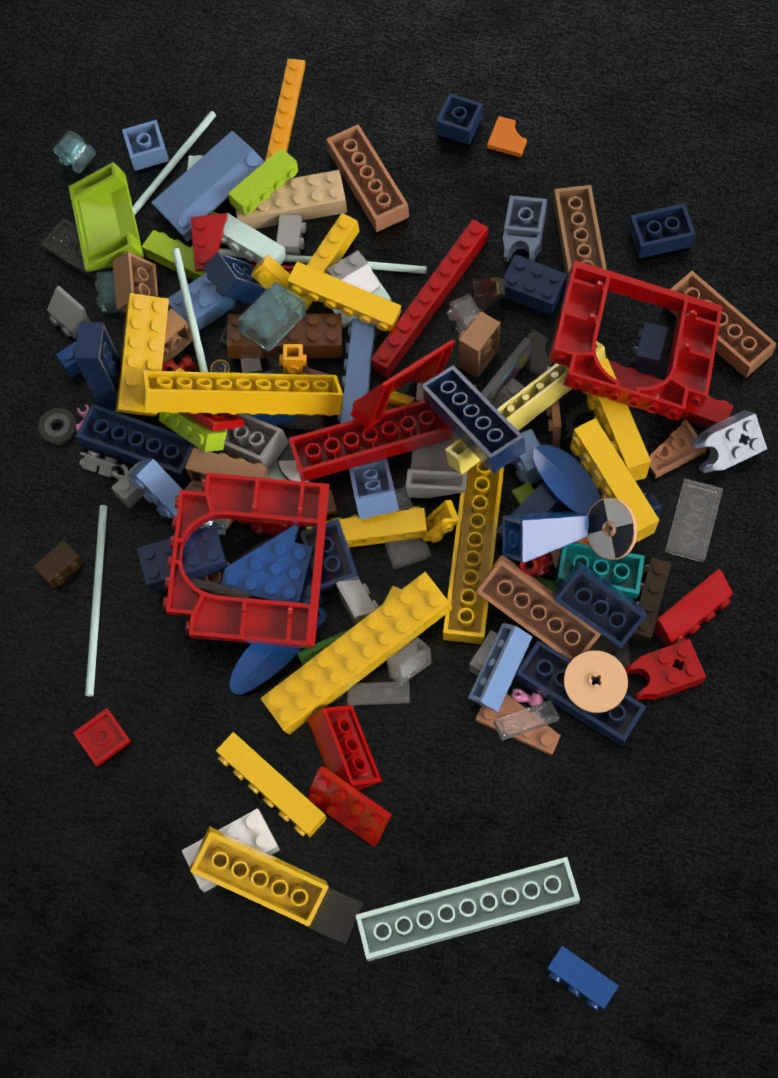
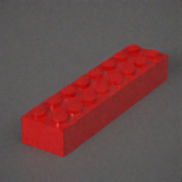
(355, 445)

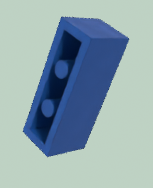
(581, 979)

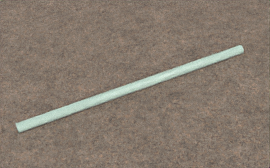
(172, 163)
(189, 309)
(96, 601)

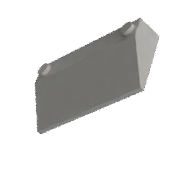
(430, 471)

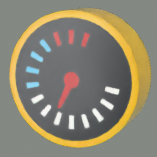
(220, 366)

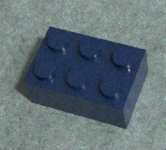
(661, 230)
(233, 278)
(534, 284)
(337, 557)

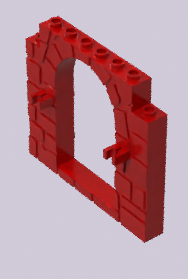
(690, 354)
(236, 617)

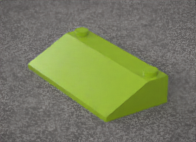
(104, 218)

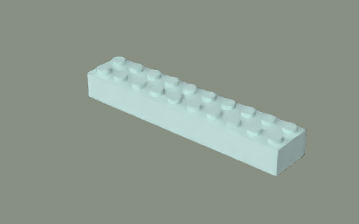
(467, 909)

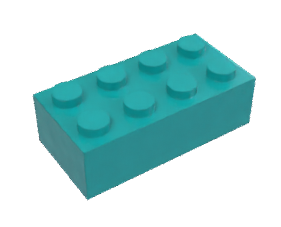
(621, 573)

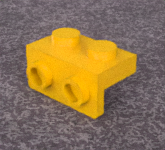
(441, 521)

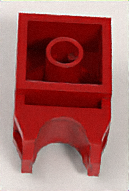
(660, 674)

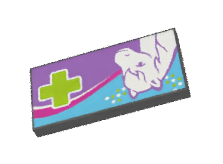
(508, 370)

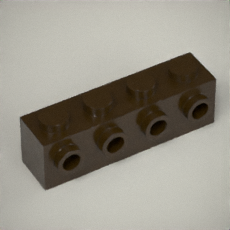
(651, 597)

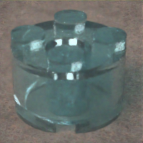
(74, 151)

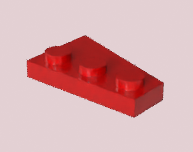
(206, 237)

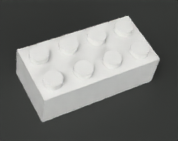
(248, 829)

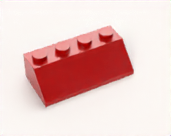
(693, 609)
(344, 746)

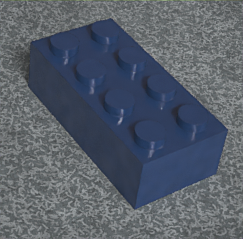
(201, 557)
(599, 604)

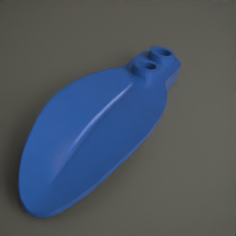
(566, 478)
(263, 662)

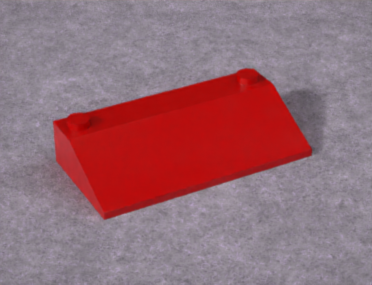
(371, 406)

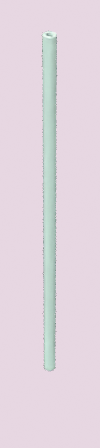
(374, 265)

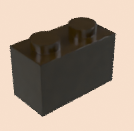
(58, 564)

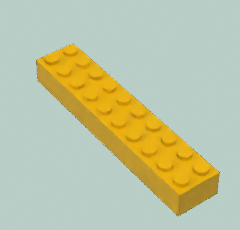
(241, 393)
(473, 554)
(356, 653)

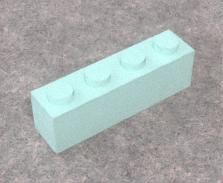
(250, 242)

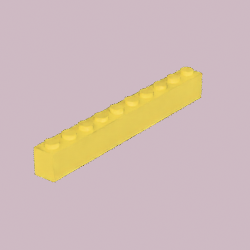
(520, 409)

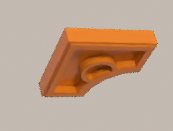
(506, 139)

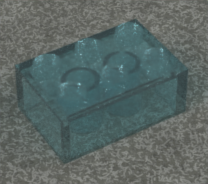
(271, 316)

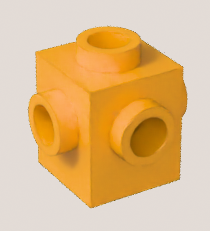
(292, 359)

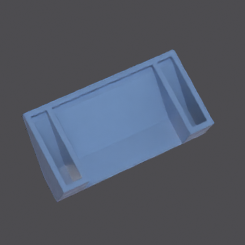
(207, 183)

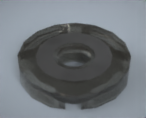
(55, 416)

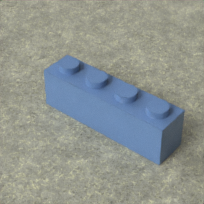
(500, 667)

